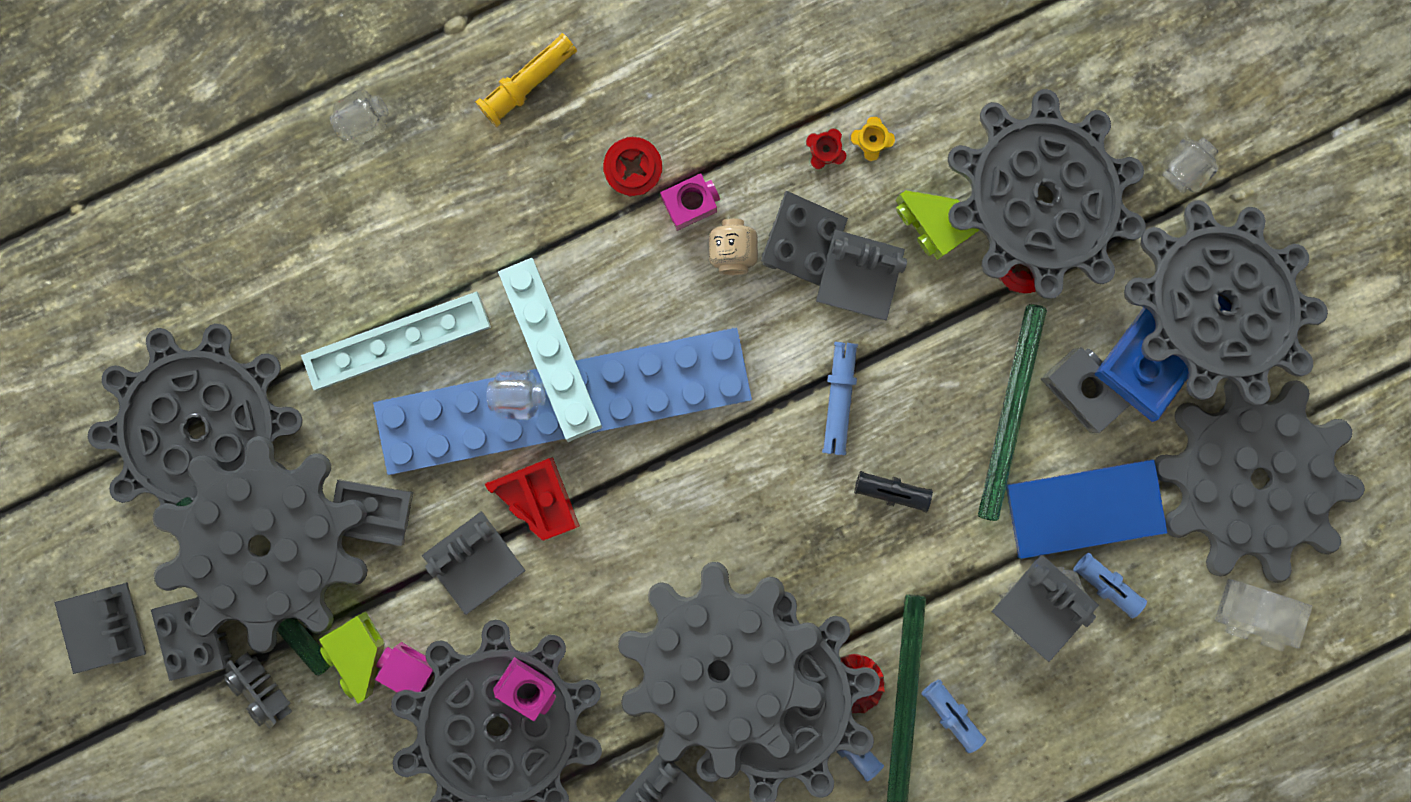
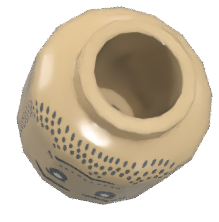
(733, 247)

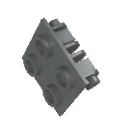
(801, 238)
(861, 275)
(473, 563)
(1045, 608)
(100, 628)
(181, 648)
(238, 681)
(664, 783)

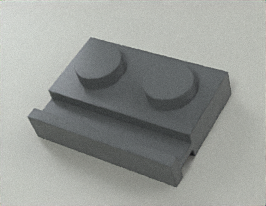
(386, 511)

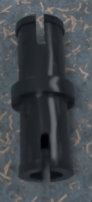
(893, 491)

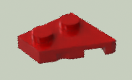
(537, 498)

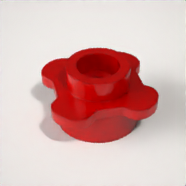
(833, 141)

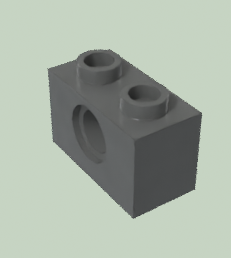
(1066, 382)

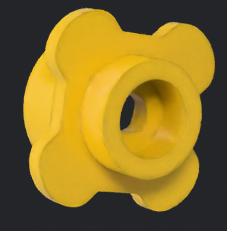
(873, 128)

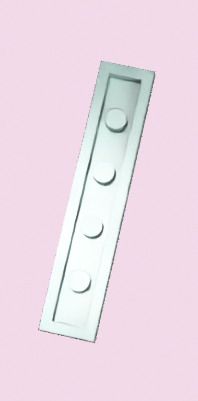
(396, 341)
(550, 350)

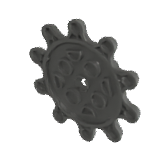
(1084, 188)
(1262, 295)
(170, 393)
(1218, 486)
(268, 502)
(761, 662)
(461, 702)
(814, 731)

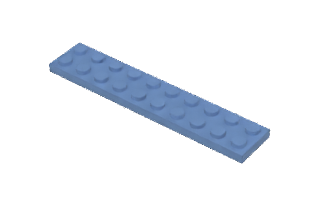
(622, 385)

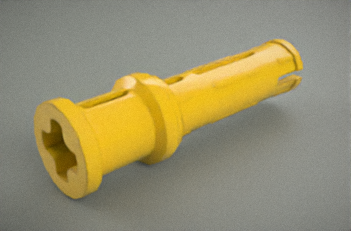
(514, 89)

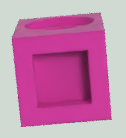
(678, 213)
(404, 669)
(517, 675)

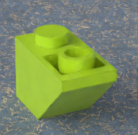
(930, 219)
(354, 653)

